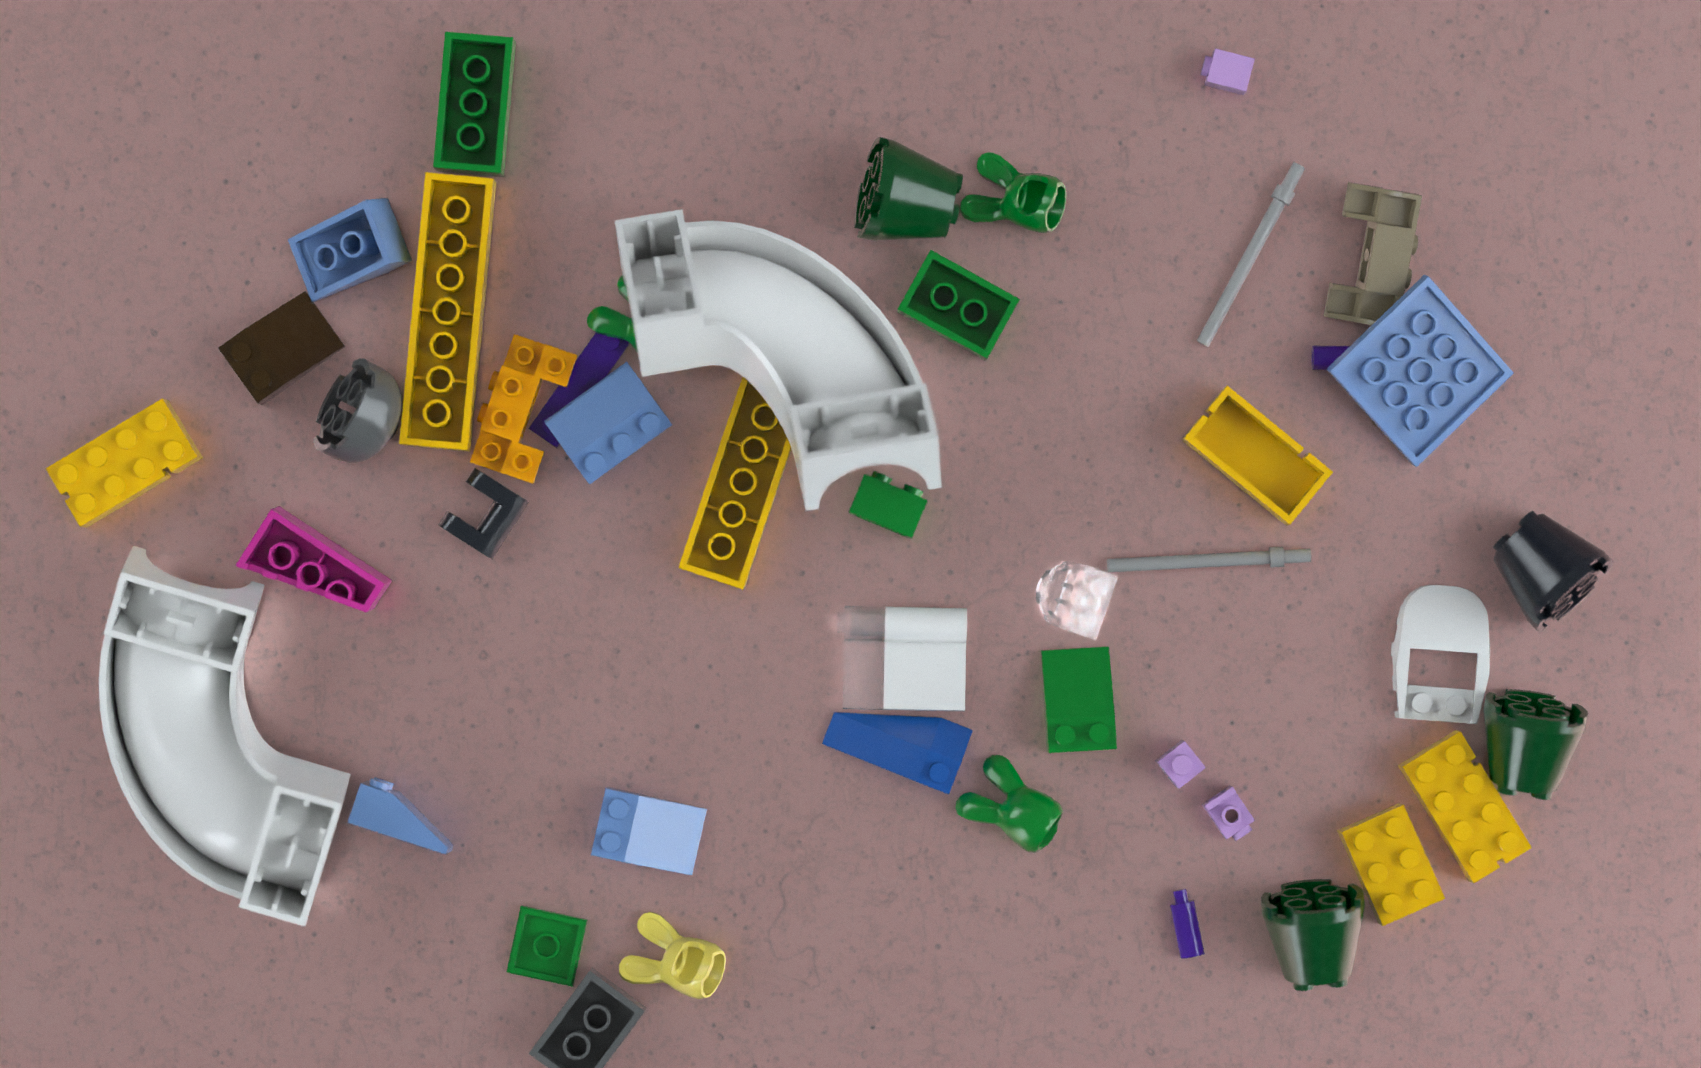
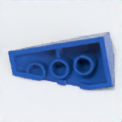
(910, 746)

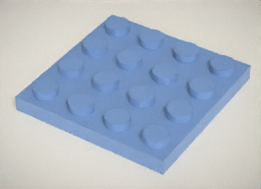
(1420, 370)

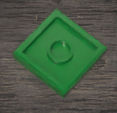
(547, 945)

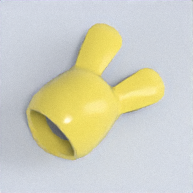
(687, 965)

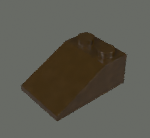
(281, 348)

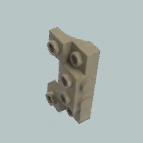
(1384, 255)

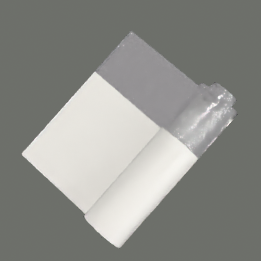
(904, 658)

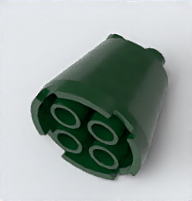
(905, 195)
(1530, 740)
(1315, 930)

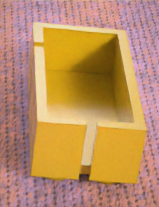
(1257, 456)
(124, 463)
(1464, 806)

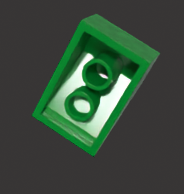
(1078, 700)

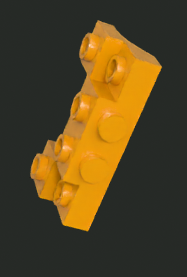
(512, 403)

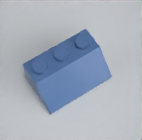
(608, 423)

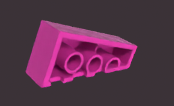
(305, 558)

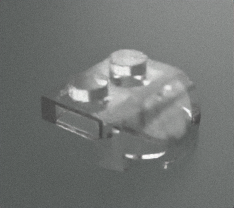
(1075, 597)

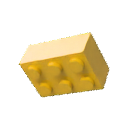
(1391, 864)

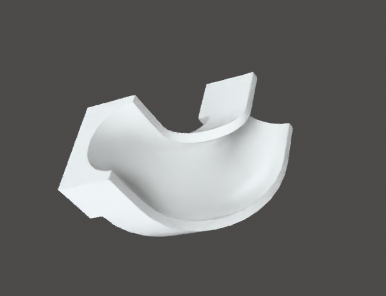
(788, 328)
(192, 753)

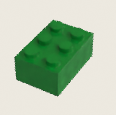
(958, 305)

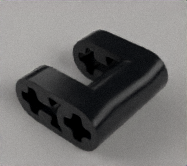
(496, 522)

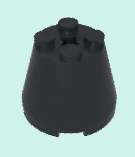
(1548, 568)

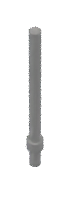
(1281, 196)
(1275, 557)

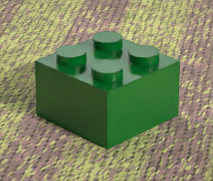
(888, 505)

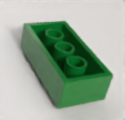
(474, 104)

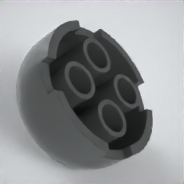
(376, 416)

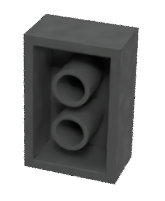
(588, 1025)

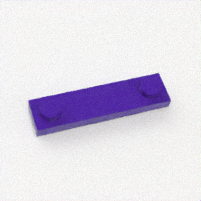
(591, 367)

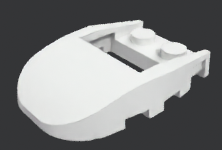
(1441, 621)

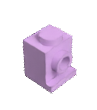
(1220, 804)

